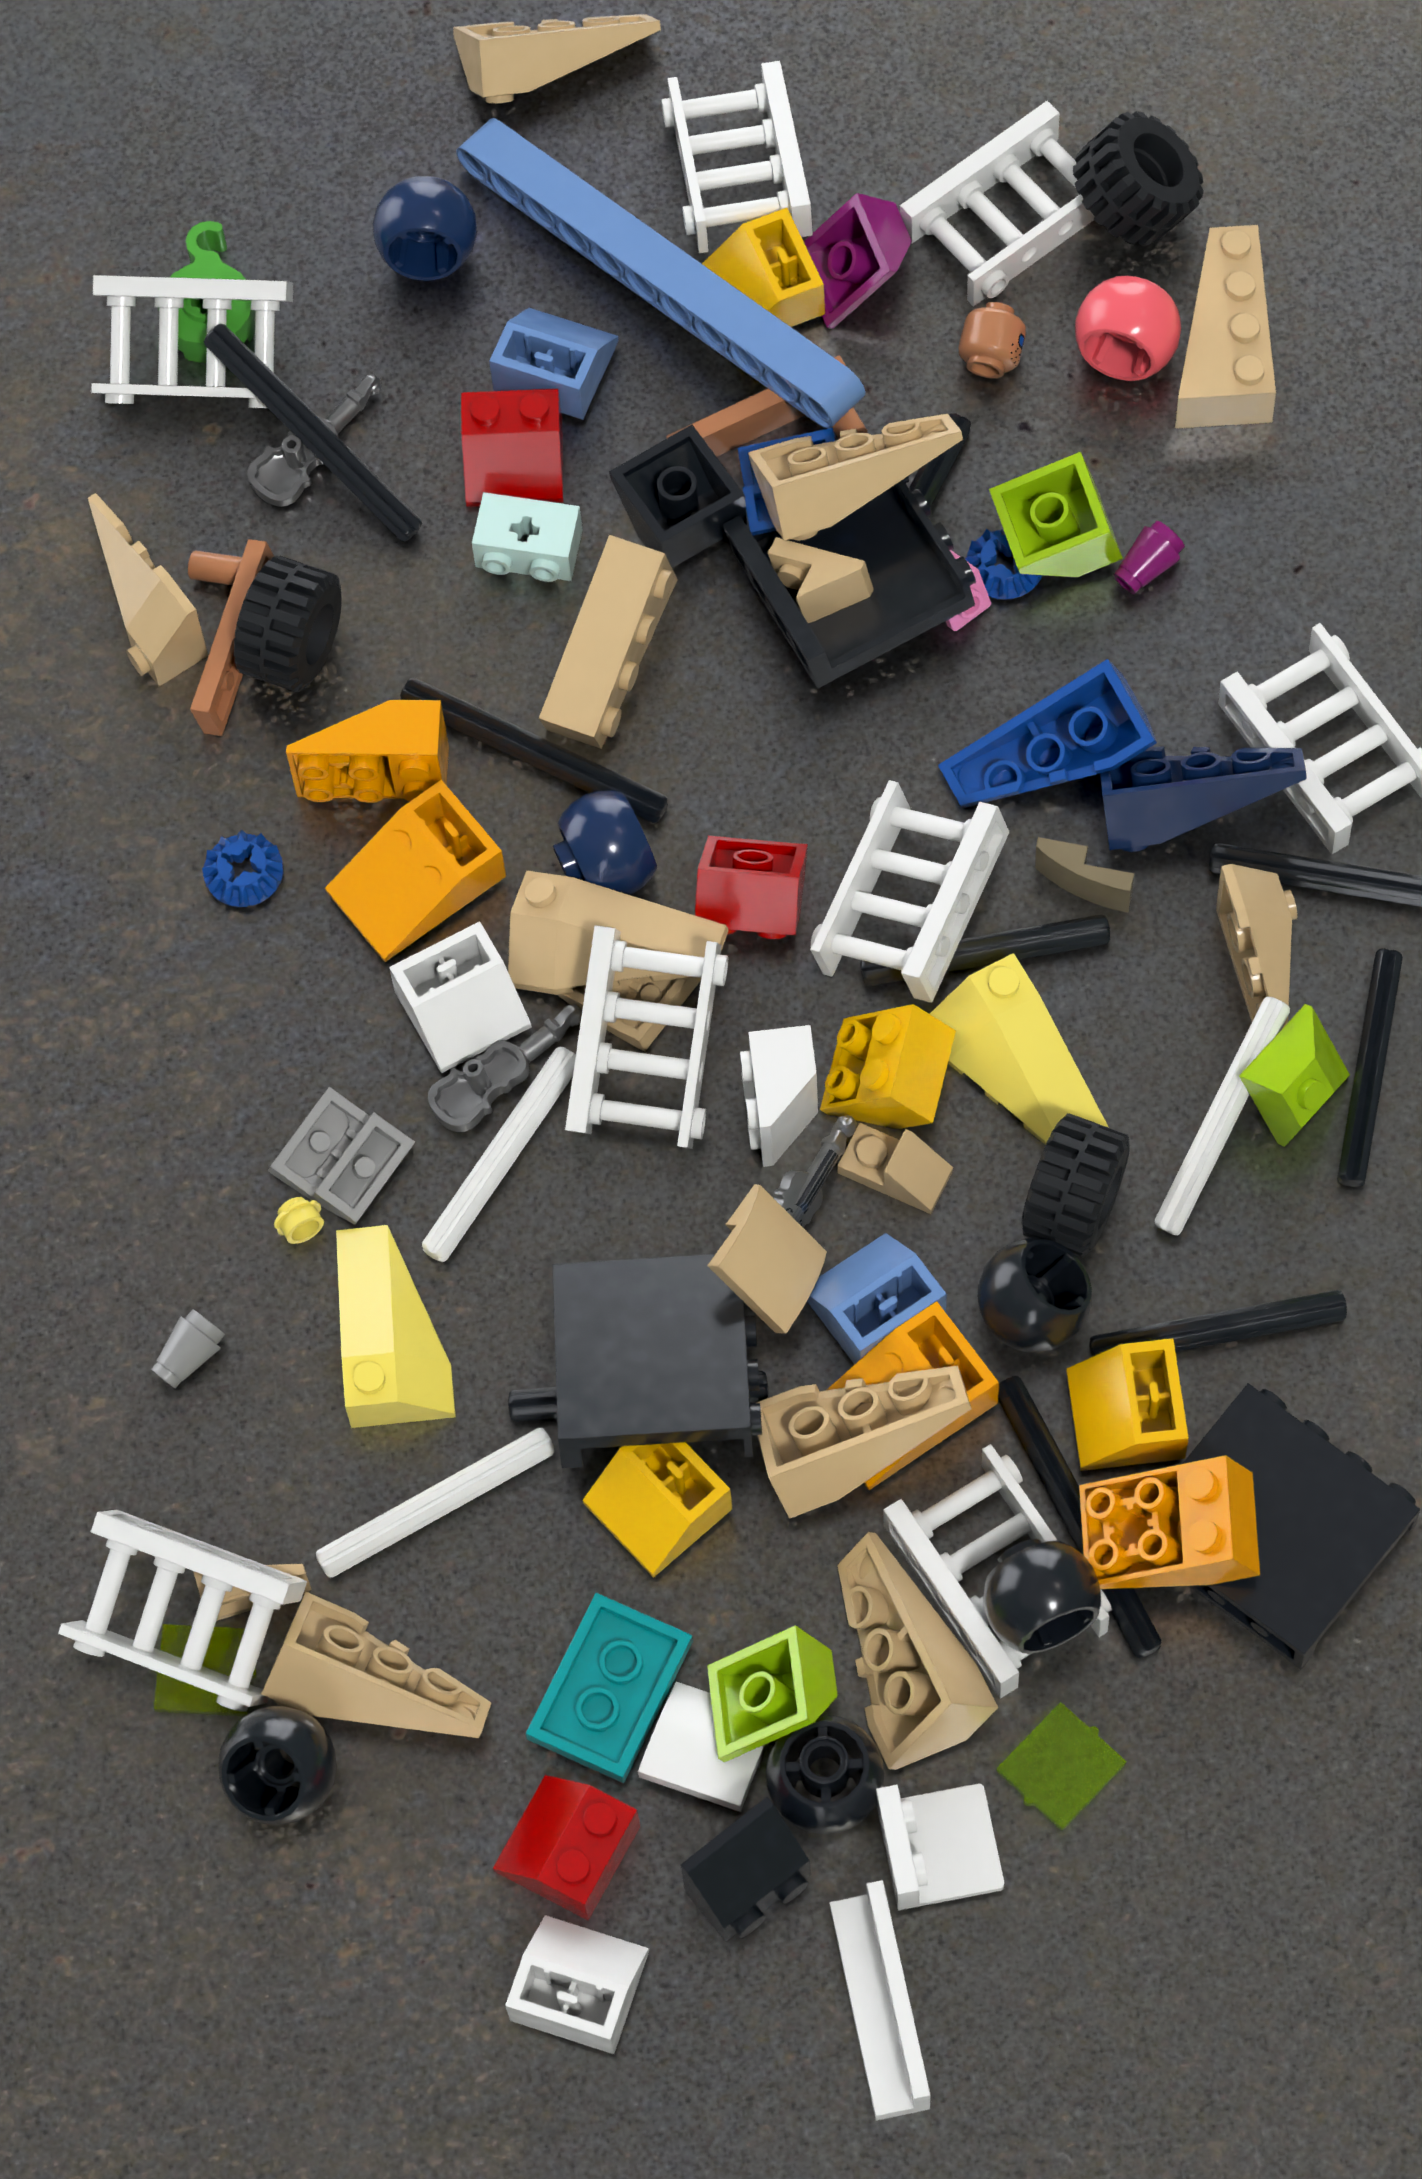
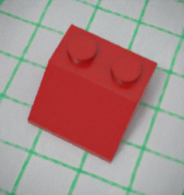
(512, 444)
(752, 885)
(569, 1844)

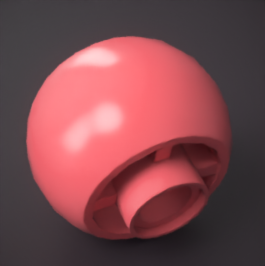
(1128, 328)

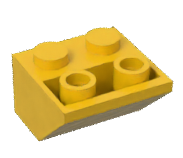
(772, 268)
(889, 1067)
(1128, 1406)
(658, 1501)

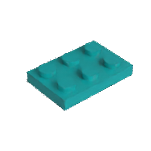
(609, 1687)

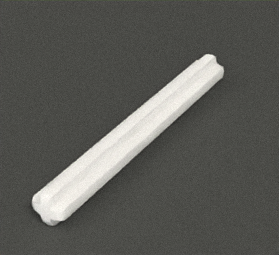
(1219, 1120)
(500, 1155)
(435, 1502)

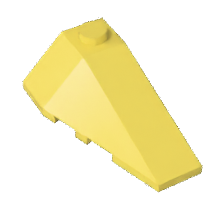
(1015, 1048)
(388, 1343)

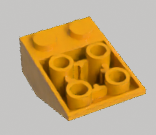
(374, 755)
(417, 871)
(919, 1344)
(1172, 1526)

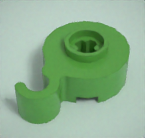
(206, 264)

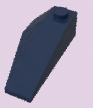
(1170, 795)

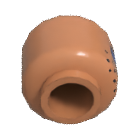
(992, 340)

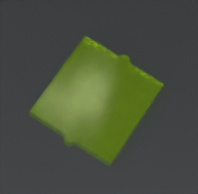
(181, 1697)
(1061, 1766)

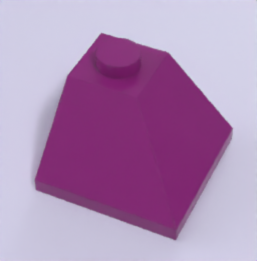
(857, 253)

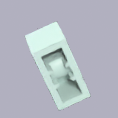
(550, 531)

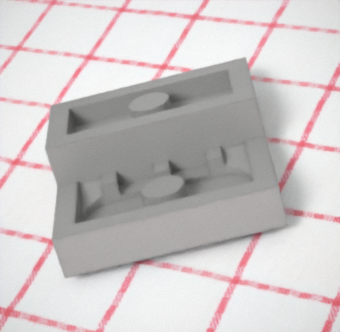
(341, 1156)

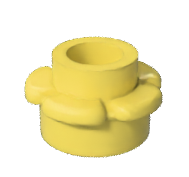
(299, 1220)

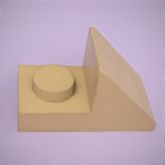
(823, 578)
(896, 1167)

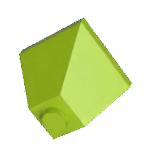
(1294, 1075)
(769, 1690)

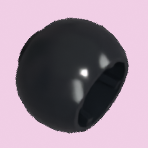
(1034, 1295)
(1041, 1595)
(833, 1739)
(265, 1783)

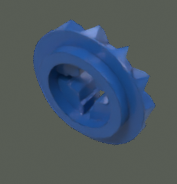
(998, 579)
(248, 887)

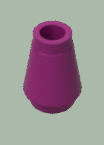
(1149, 556)

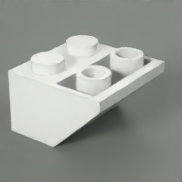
(459, 997)
(779, 1088)
(576, 1984)

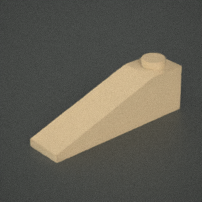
(515, 60)
(825, 482)
(155, 611)
(556, 923)
(1257, 931)
(837, 1439)
(916, 1670)
(349, 1675)

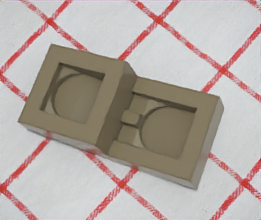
(1068, 868)

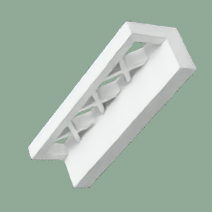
(880, 2004)

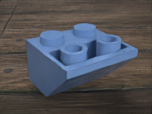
(552, 354)
(873, 1294)

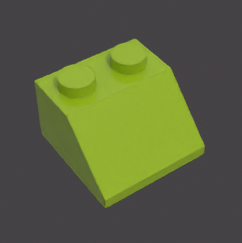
(1056, 520)

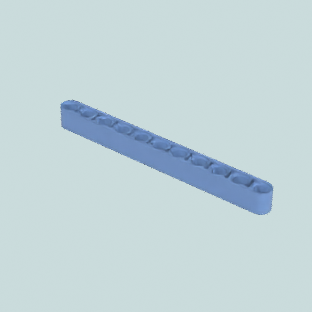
(661, 273)

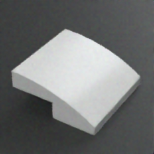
(686, 1756)

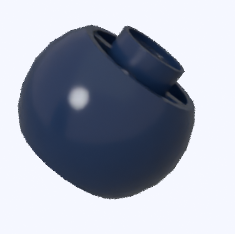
(424, 228)
(605, 843)

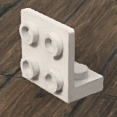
(939, 1845)

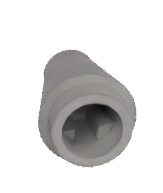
(187, 1348)

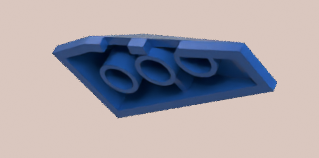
(1062, 738)

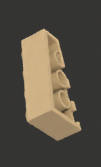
(1229, 344)
(608, 642)

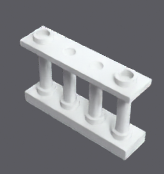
(774, 132)
(965, 188)
(169, 297)
(1326, 815)
(940, 922)
(604, 1006)
(944, 1571)
(220, 1573)

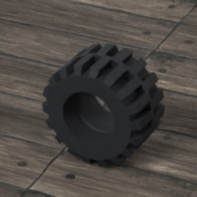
(1138, 178)
(287, 623)
(1075, 1184)

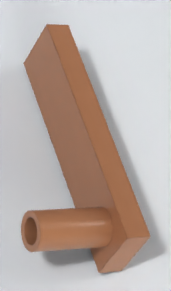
(756, 417)
(220, 676)

